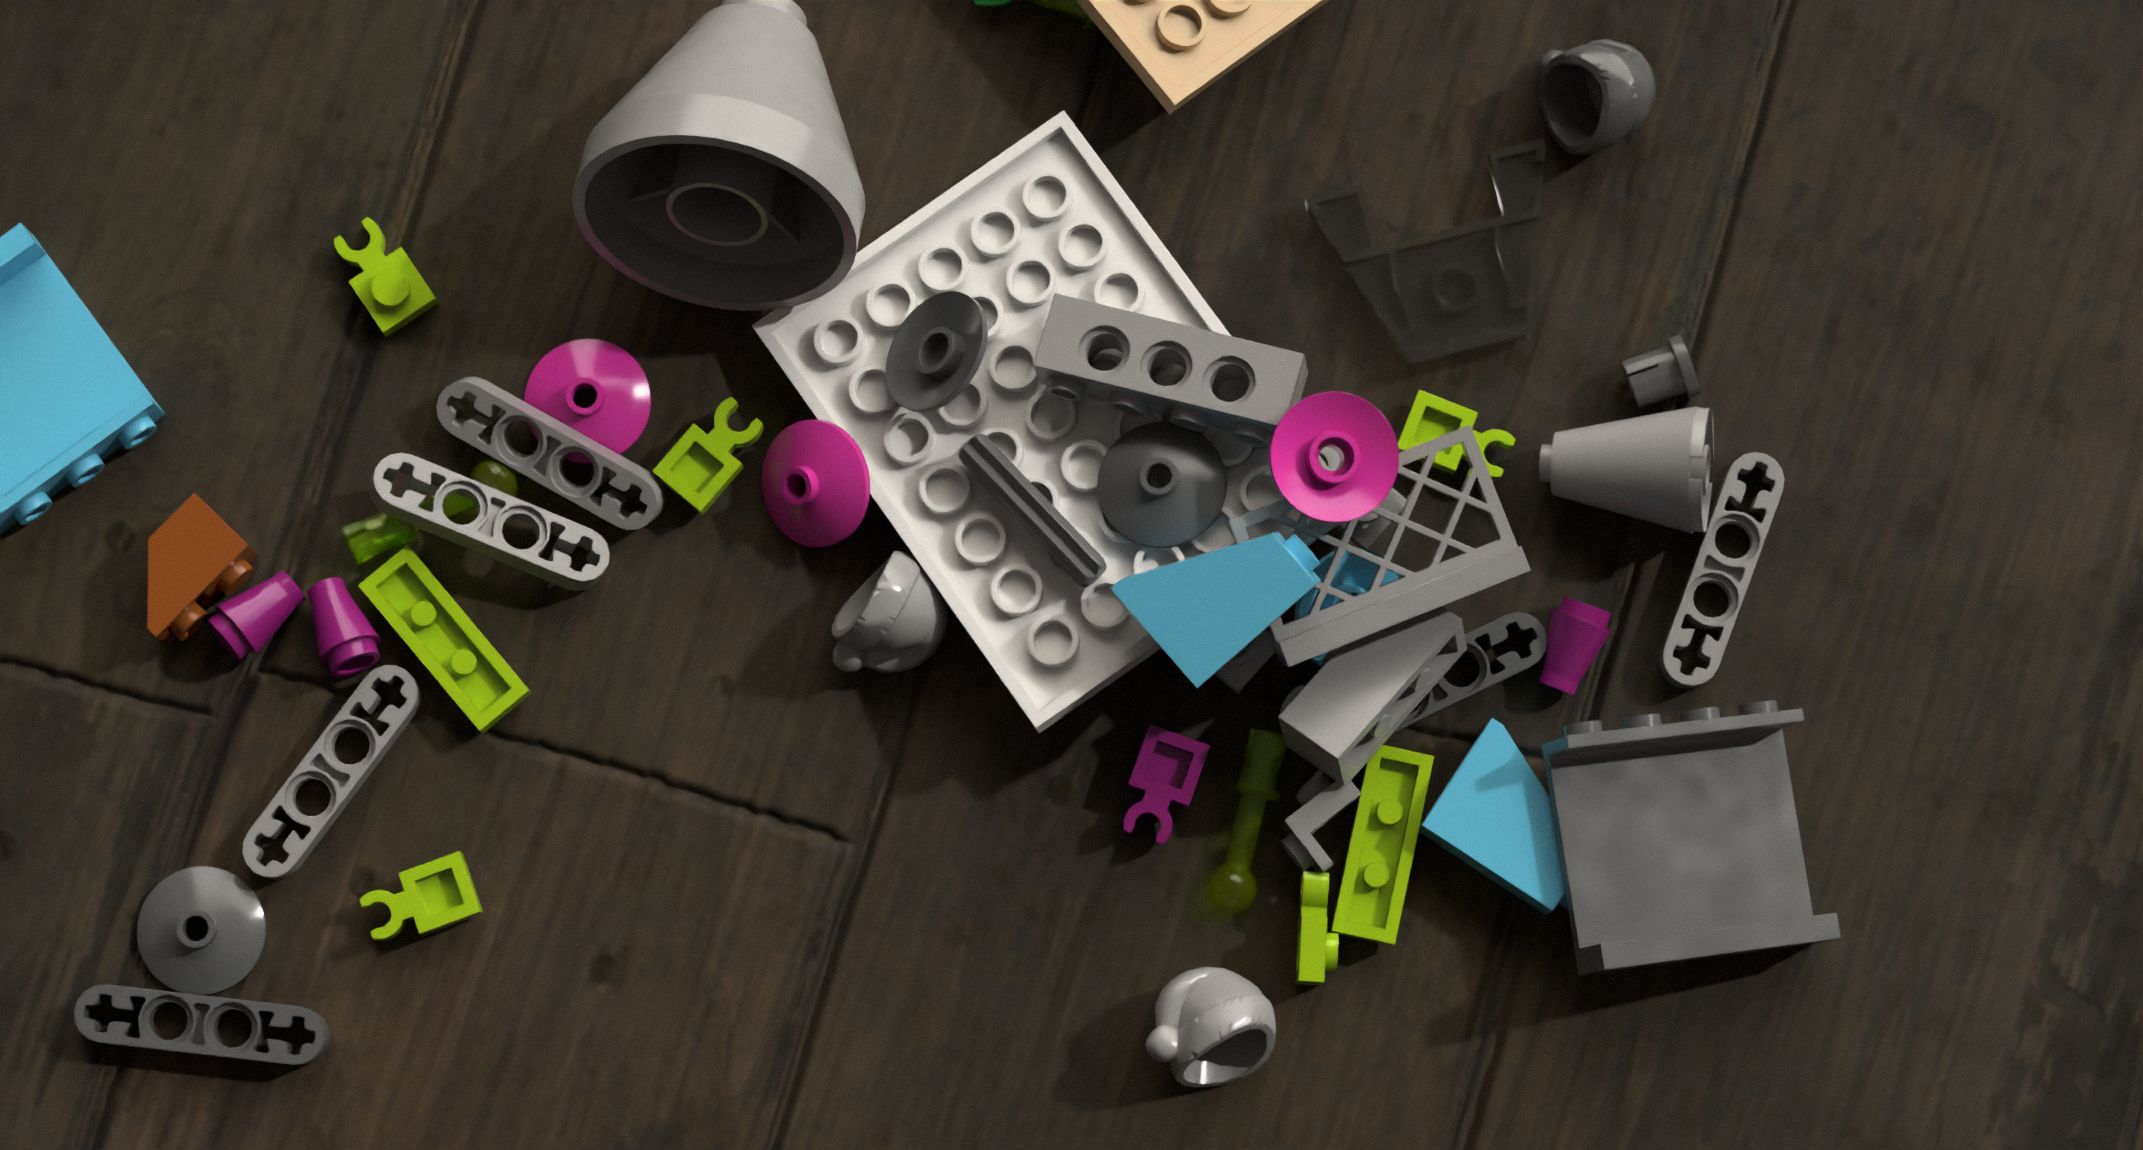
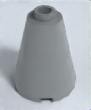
(1638, 467)

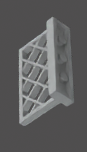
(1415, 591)

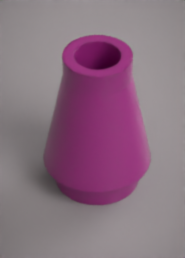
(255, 615)
(342, 631)
(1573, 642)

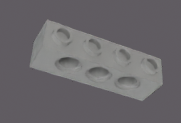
(1081, 329)

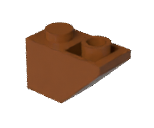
(189, 566)

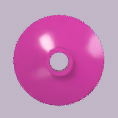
(621, 388)
(1365, 451)
(834, 480)

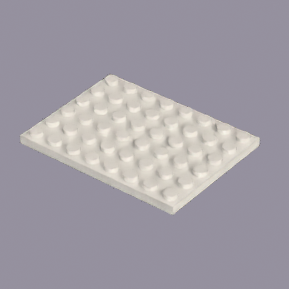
(1010, 238)

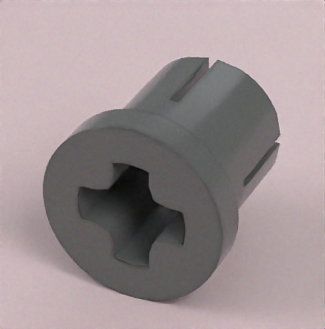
(1661, 374)

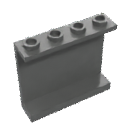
(1680, 839)

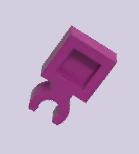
(1166, 773)

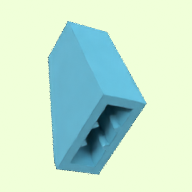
(1219, 600)
(1500, 821)

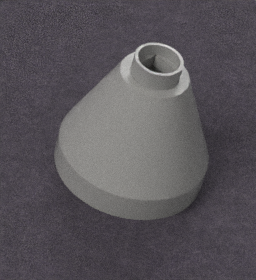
(727, 168)

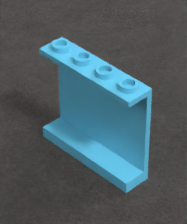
(62, 385)

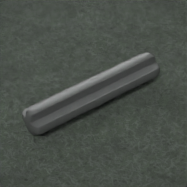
(1032, 510)

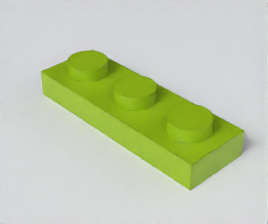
(444, 639)
(1382, 845)

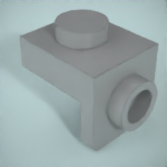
(1319, 805)

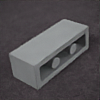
(1369, 691)

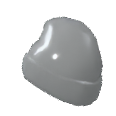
(891, 619)
(1211, 1027)

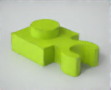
(389, 284)
(1436, 417)
(702, 464)
(433, 896)
(1315, 947)

